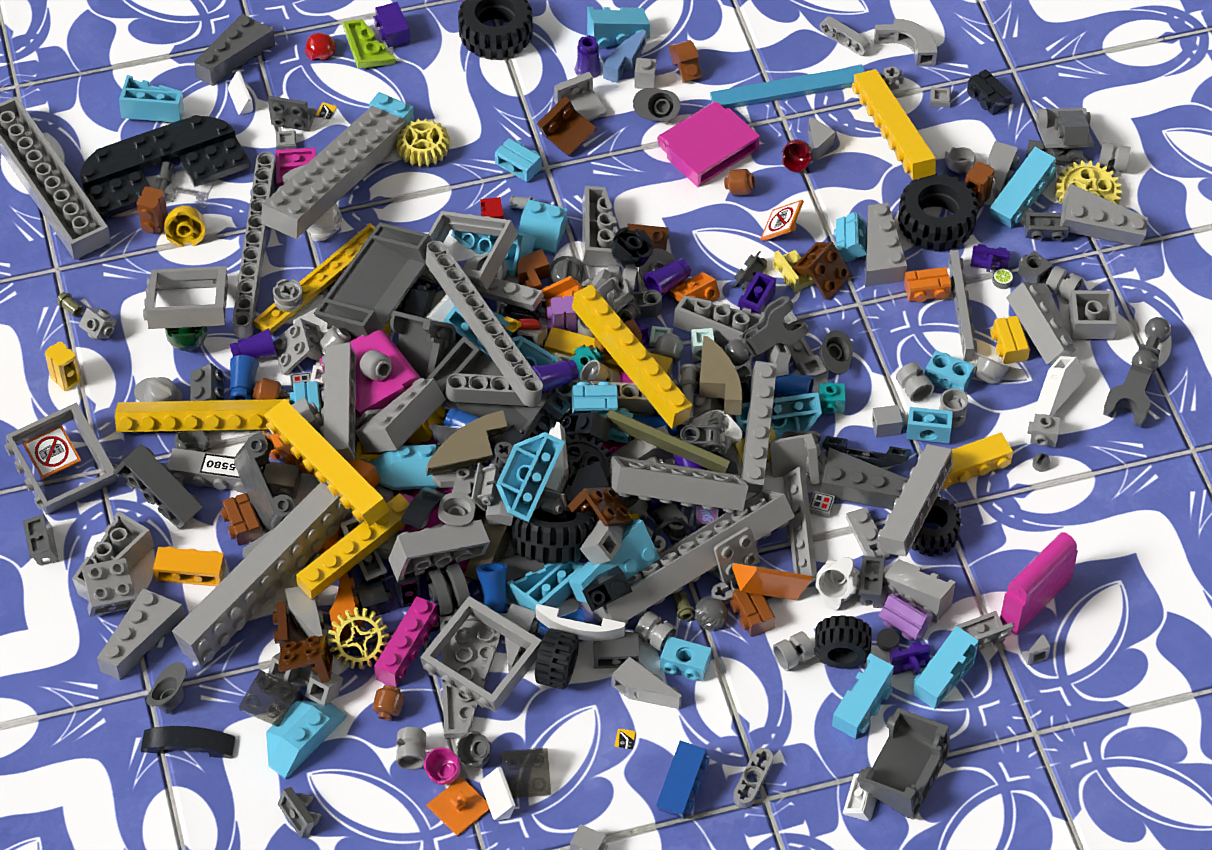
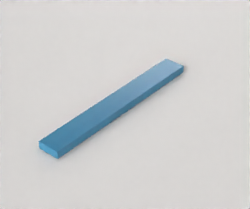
(786, 87)

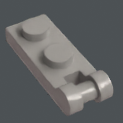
(865, 532)

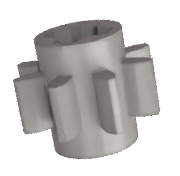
(892, 77)

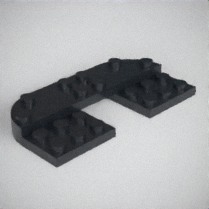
(202, 143)

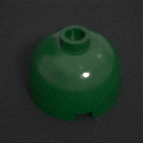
(186, 337)

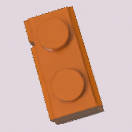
(927, 284)

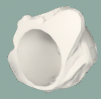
(326, 224)
(729, 433)
(837, 581)

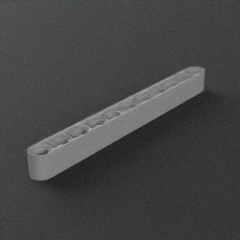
(253, 247)
(484, 324)
(497, 390)

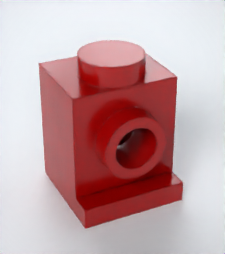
(491, 207)

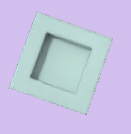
(697, 341)

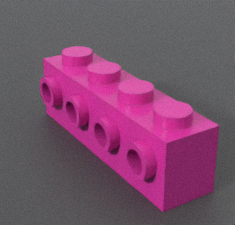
(406, 642)

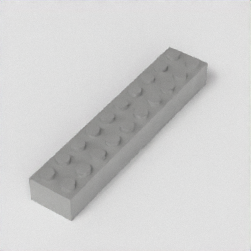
(332, 172)
(49, 182)
(695, 555)
(260, 575)

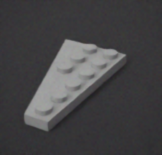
(470, 655)

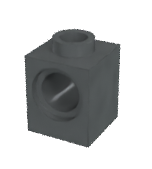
(1034, 268)

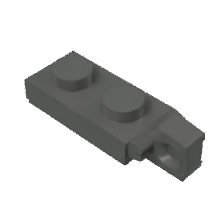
(1062, 156)

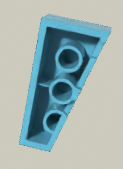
(632, 557)

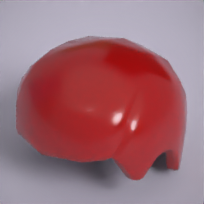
(320, 46)

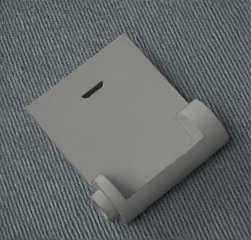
(1045, 123)

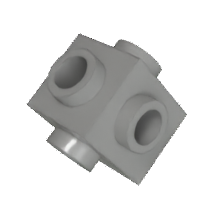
(98, 323)
(1044, 430)

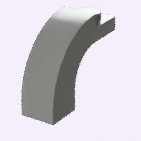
(910, 35)

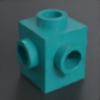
(586, 352)
(832, 397)

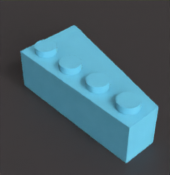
(1024, 187)

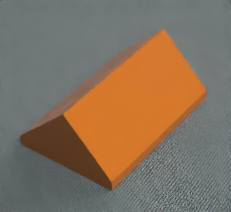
(770, 581)

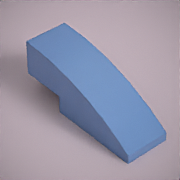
(624, 57)

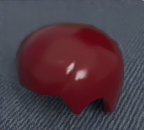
(797, 155)

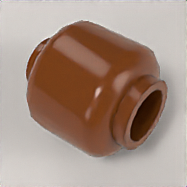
(740, 182)
(268, 389)
(388, 702)

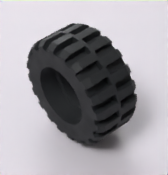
(495, 40)
(935, 231)
(552, 536)

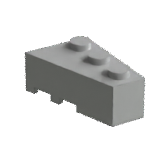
(920, 588)

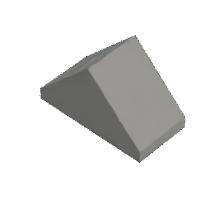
(820, 138)

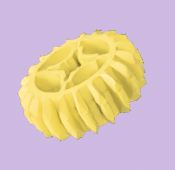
(423, 148)
(350, 619)

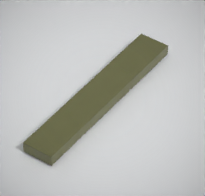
(667, 442)

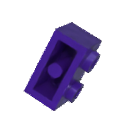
(391, 24)
(758, 293)

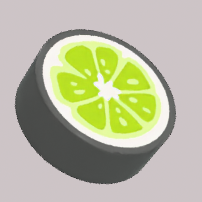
(1002, 278)

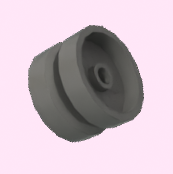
(447, 588)

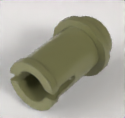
(65, 300)
(685, 611)

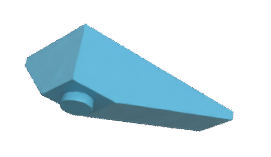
(484, 243)

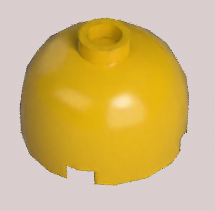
(184, 225)

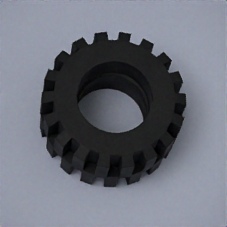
(941, 539)
(842, 641)
(556, 658)

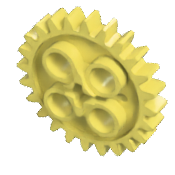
(1095, 179)

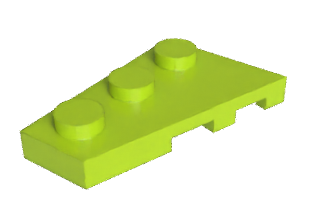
(364, 45)

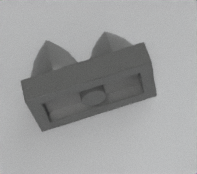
(294, 808)

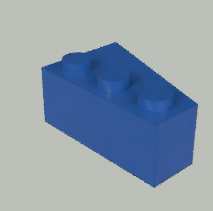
(683, 779)

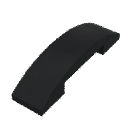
(548, 415)
(893, 456)
(422, 506)
(188, 739)

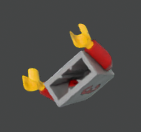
(529, 329)

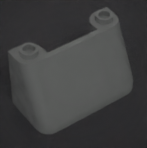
(422, 340)
(248, 464)
(907, 762)

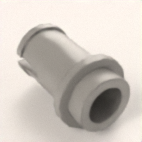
(519, 202)

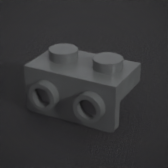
(1044, 225)
(207, 384)

